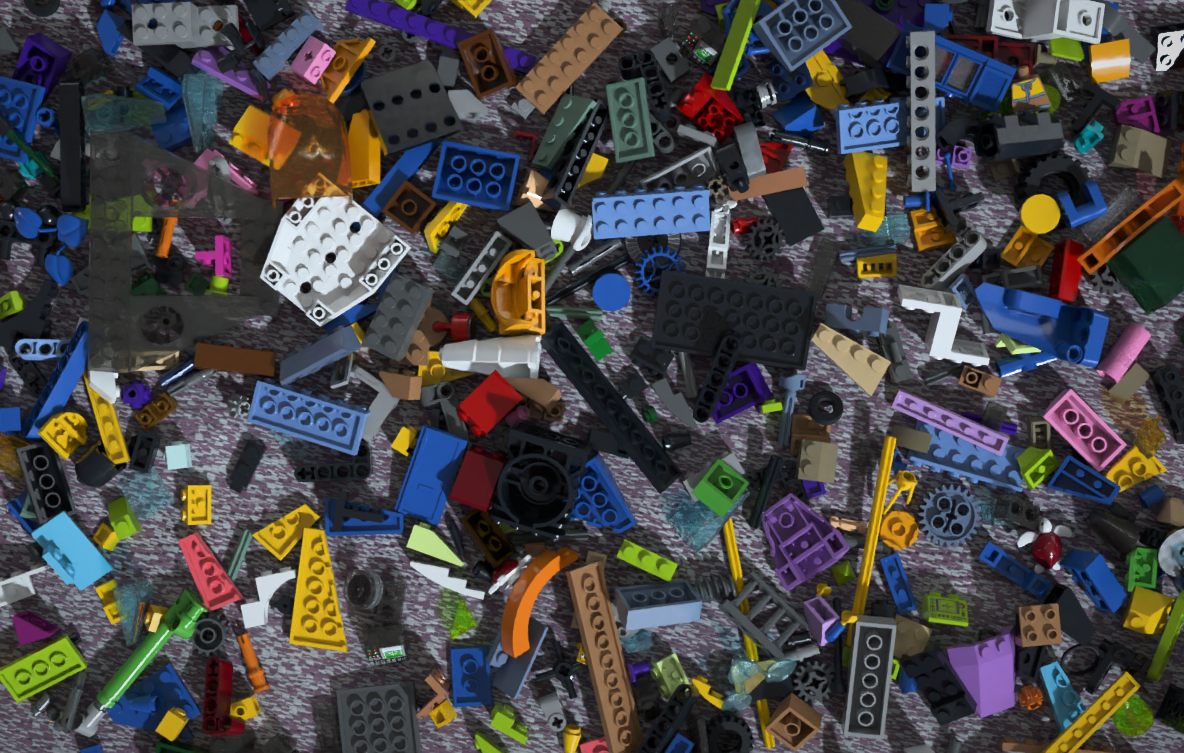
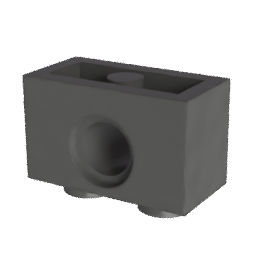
(675, 71)

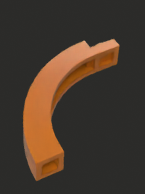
(523, 595)

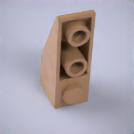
(536, 392)

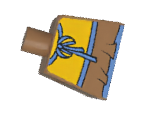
(1027, 92)

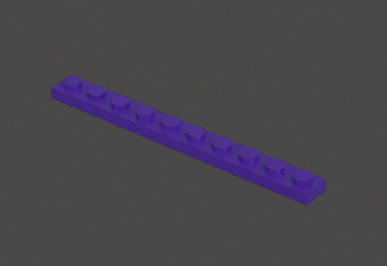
(429, 29)

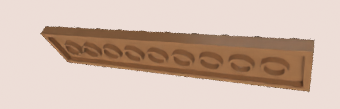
(605, 658)

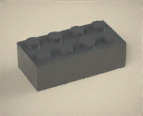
(397, 317)

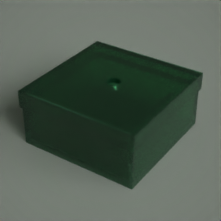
(1152, 265)

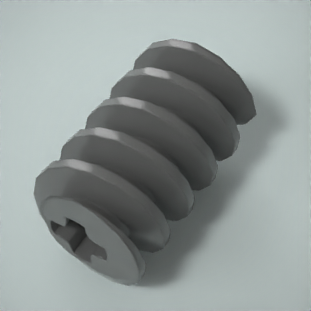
(715, 587)

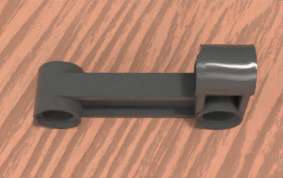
(433, 394)

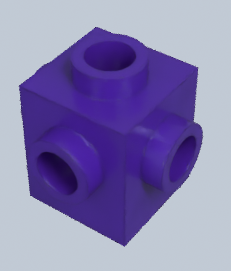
(142, 396)

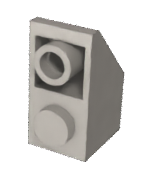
(467, 104)

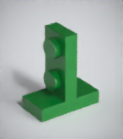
(594, 340)

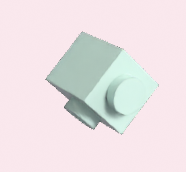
(178, 455)

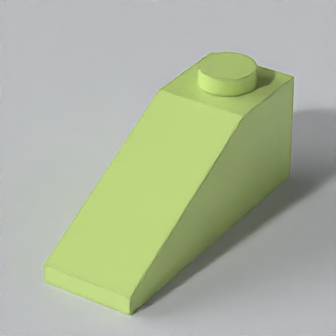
(431, 543)

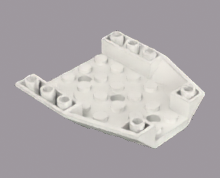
(310, 233)

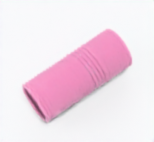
(1126, 350)

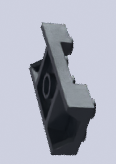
(939, 684)

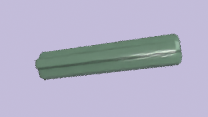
(572, 312)
(239, 553)

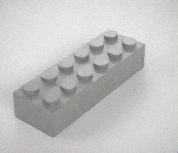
(868, 677)

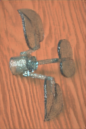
(743, 669)

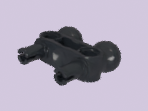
(49, 216)

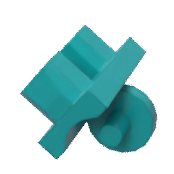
(1087, 137)

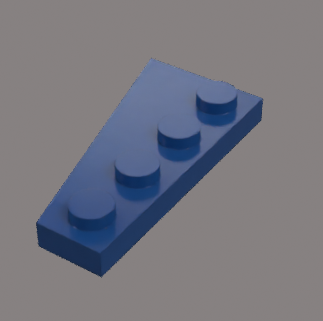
(392, 524)

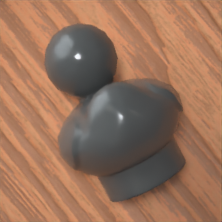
(55, 714)

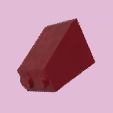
(478, 478)

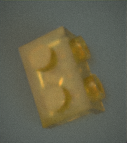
(1149, 437)

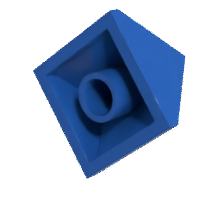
(799, 117)

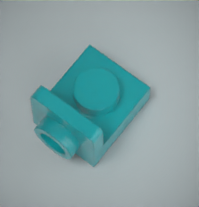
(31, 168)

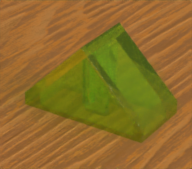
(463, 620)

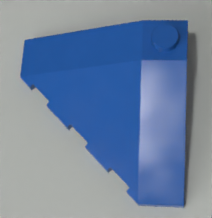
(600, 498)

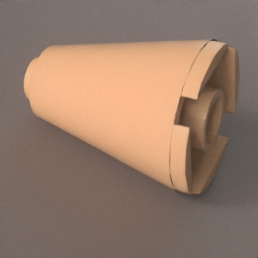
(533, 190)

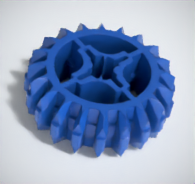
(651, 277)

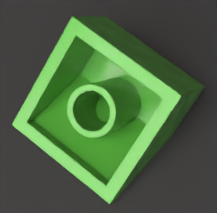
(720, 488)

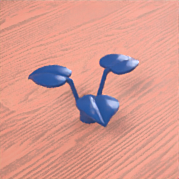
(70, 231)

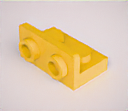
(196, 504)

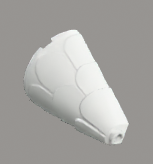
(507, 355)

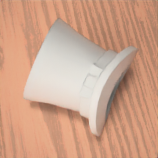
(572, 228)

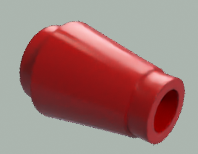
(740, 225)

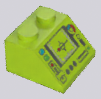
(944, 609)

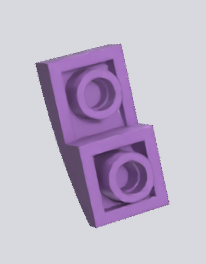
(959, 157)

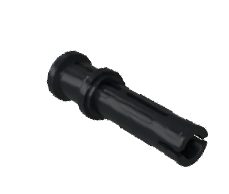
(808, 143)

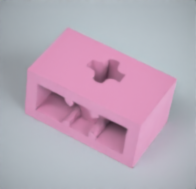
(312, 59)

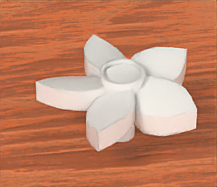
(725, 204)

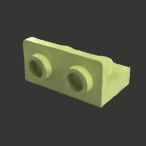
(1014, 345)
(668, 675)

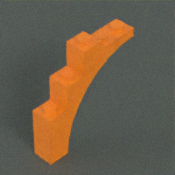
(1131, 226)

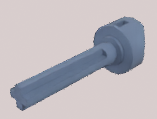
(792, 384)

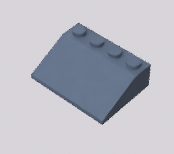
(801, 29)

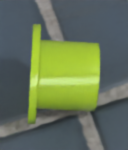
(218, 285)

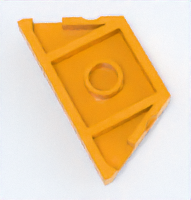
(343, 65)

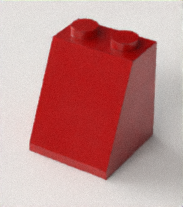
(488, 404)

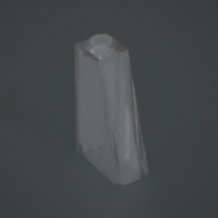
(1117, 207)

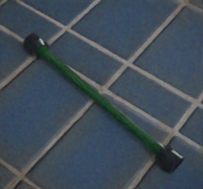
(6, 129)

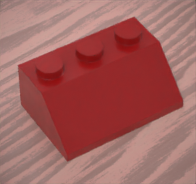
(1066, 271)

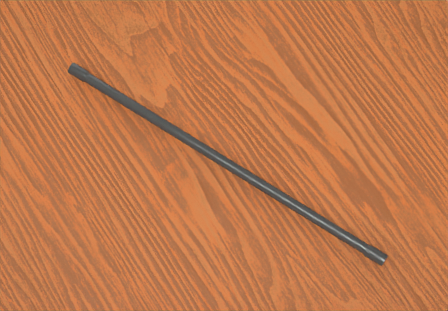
(674, 100)

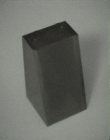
(870, 32)

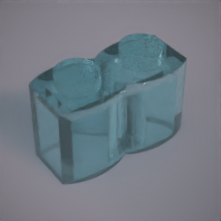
(892, 228)

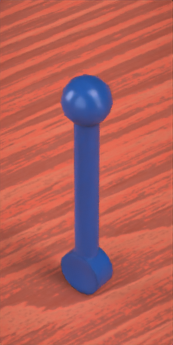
(952, 187)

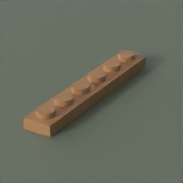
(1031, 746)

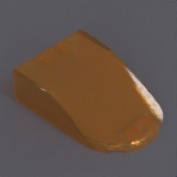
(308, 150)

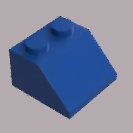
(174, 132)

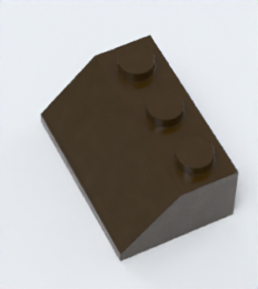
(487, 537)

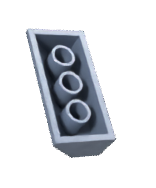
(318, 355)
(657, 604)

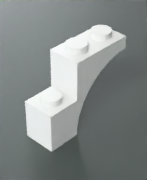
(256, 611)

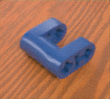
(1078, 215)

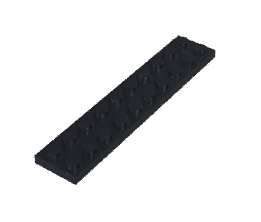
(610, 407)

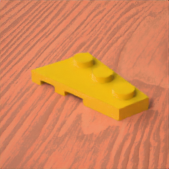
(1133, 468)
(287, 531)

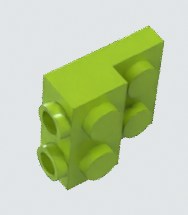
(504, 720)

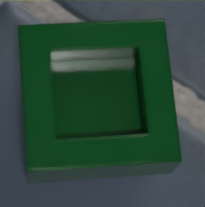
(197, 284)

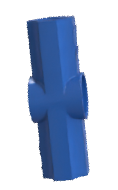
(1022, 362)

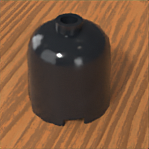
(95, 468)

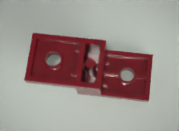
(1002, 50)

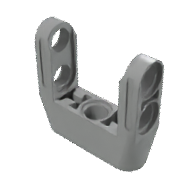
(380, 407)

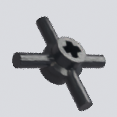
(566, 678)

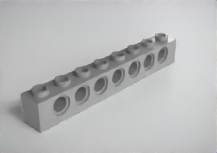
(924, 182)

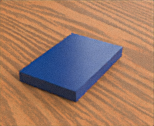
(470, 676)

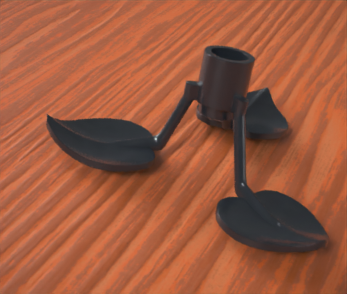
(231, 60)

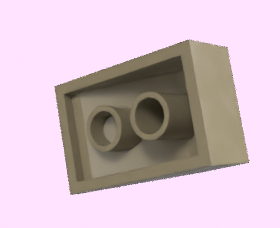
(1139, 151)

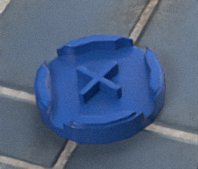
(611, 291)

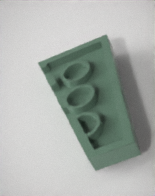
(567, 117)

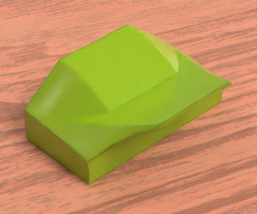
(1036, 465)

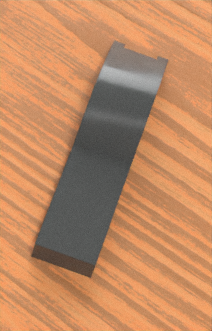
(1121, 29)

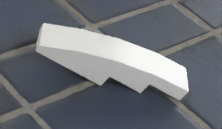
(718, 244)
(441, 575)

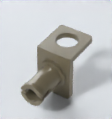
(1039, 57)

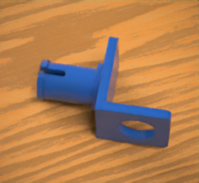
(919, 200)

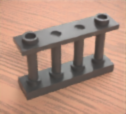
(744, 622)

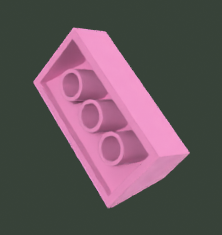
(1083, 429)

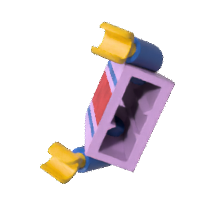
(822, 619)

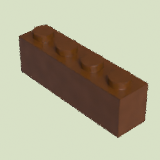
(235, 360)

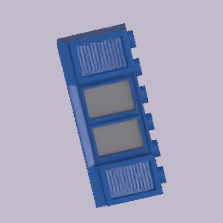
(958, 70)

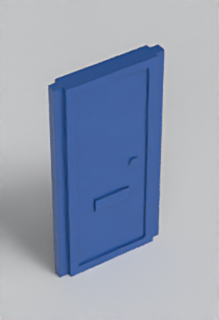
(430, 474)

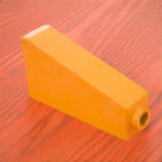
(364, 151)

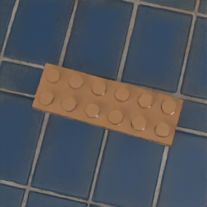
(568, 58)

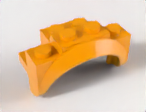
(518, 300)

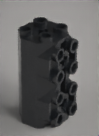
(1018, 136)

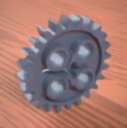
(965, 521)

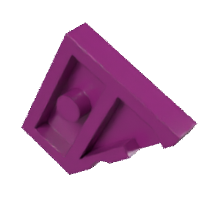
(1138, 114)

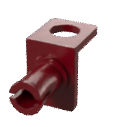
(533, 148)

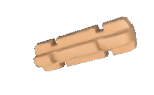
(848, 524)

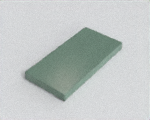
(630, 120)

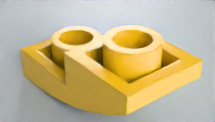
(704, 687)

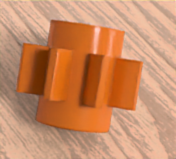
(1030, 697)

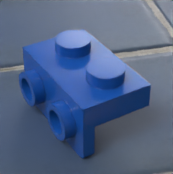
(160, 87)

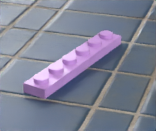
(950, 422)

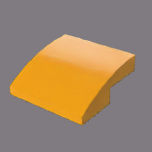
(1109, 60)
(928, 231)
(1026, 250)

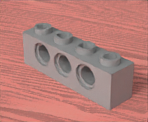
(481, 268)

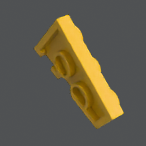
(441, 223)
(437, 373)

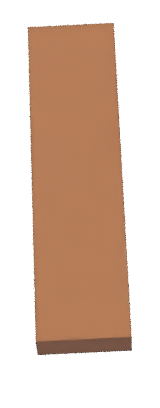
(772, 183)

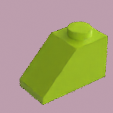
(123, 518)

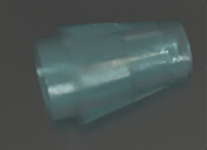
(639, 642)

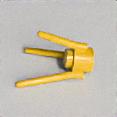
(905, 481)

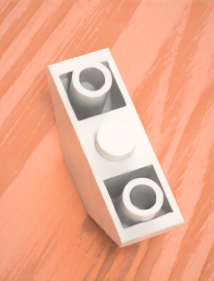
(104, 384)

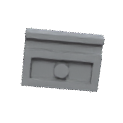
(691, 135)

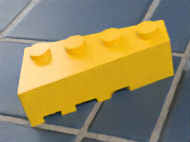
(867, 187)

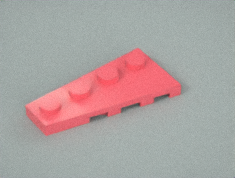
(209, 576)

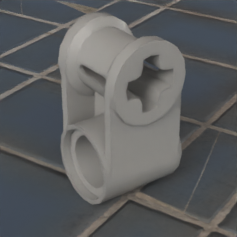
(553, 707)

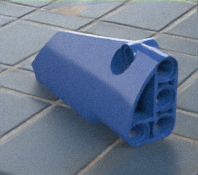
(1045, 323)

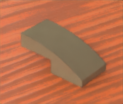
(1129, 383)
(911, 438)

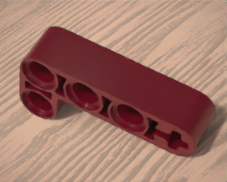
(217, 700)

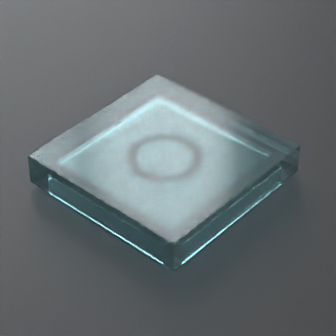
(148, 495)

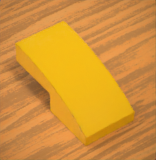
(107, 597)

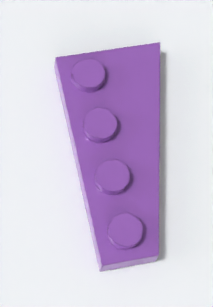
(206, 60)

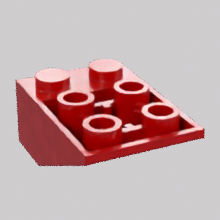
(711, 109)

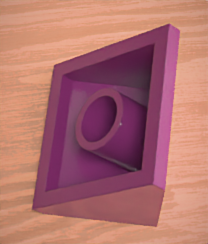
(32, 627)

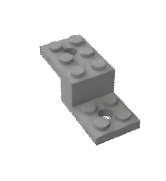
(182, 24)

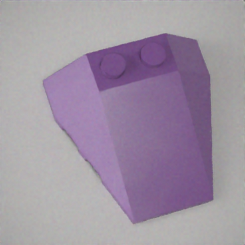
(800, 541)
(987, 670)

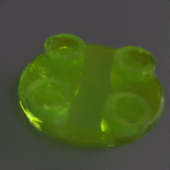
(1133, 717)

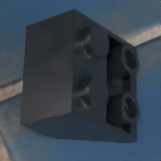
(747, 106)

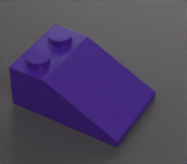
(42, 63)
(743, 390)

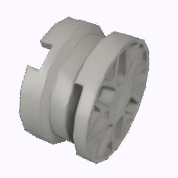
(764, 93)

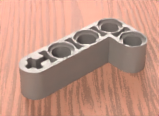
(939, 280)

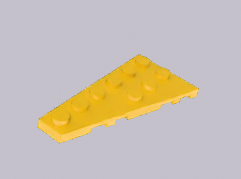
(316, 605)

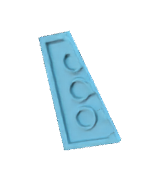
(1061, 696)

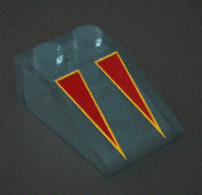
(132, 604)

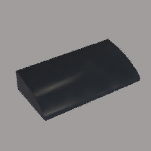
(45, 481)

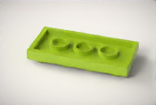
(42, 668)

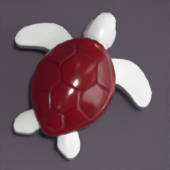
(1045, 546)
(508, 573)

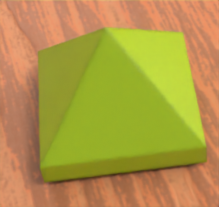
(843, 572)

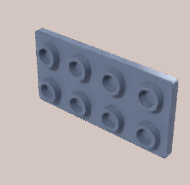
(514, 671)

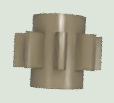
(718, 184)

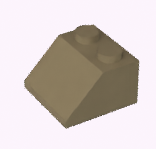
(816, 461)

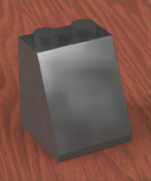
(528, 231)

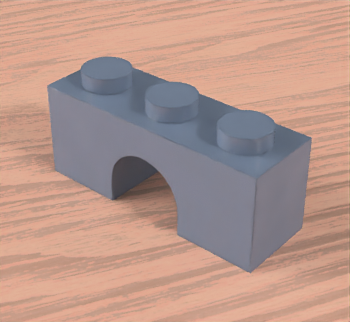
(873, 320)

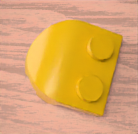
(64, 432)

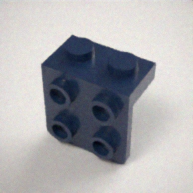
(790, 83)

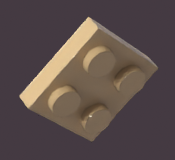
(910, 636)

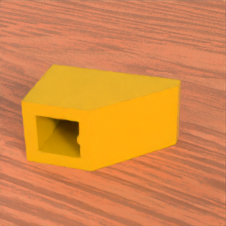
(594, 170)

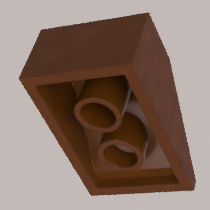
(487, 64)

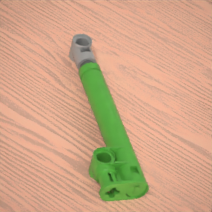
(178, 620)

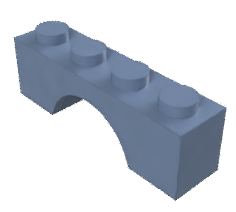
(275, 56)

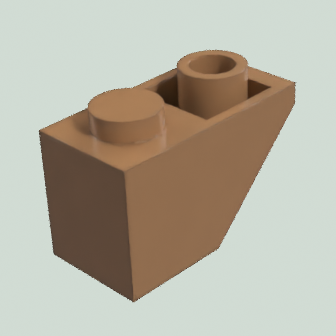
(979, 381)
(402, 385)

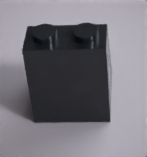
(1073, 619)

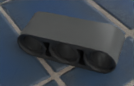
(749, 149)

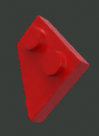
(774, 155)

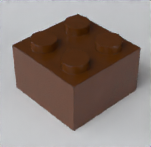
(410, 208)

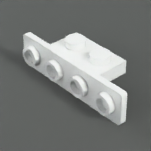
(19, 585)

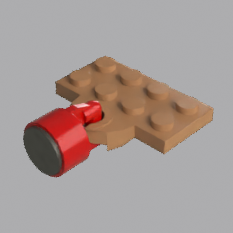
(433, 331)

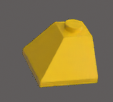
(1147, 611)

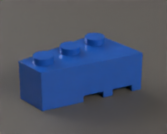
(1083, 482)
(1096, 578)

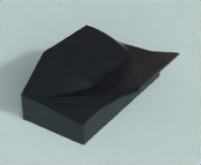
(143, 451)

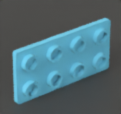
(70, 551)

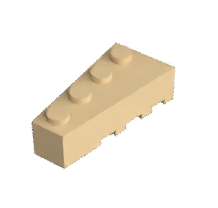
(852, 358)

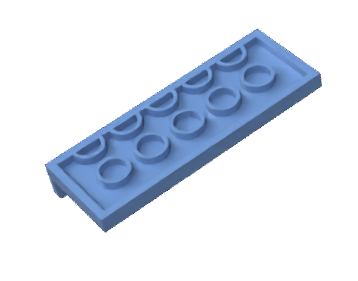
(879, 124)
(650, 212)
(308, 415)
(969, 460)

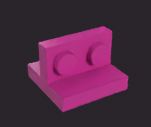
(220, 258)

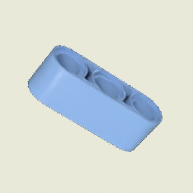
(36, 348)

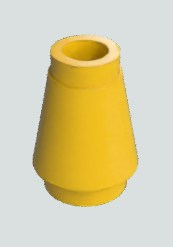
(571, 738)

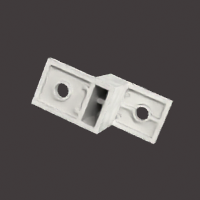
(1046, 19)
(943, 325)

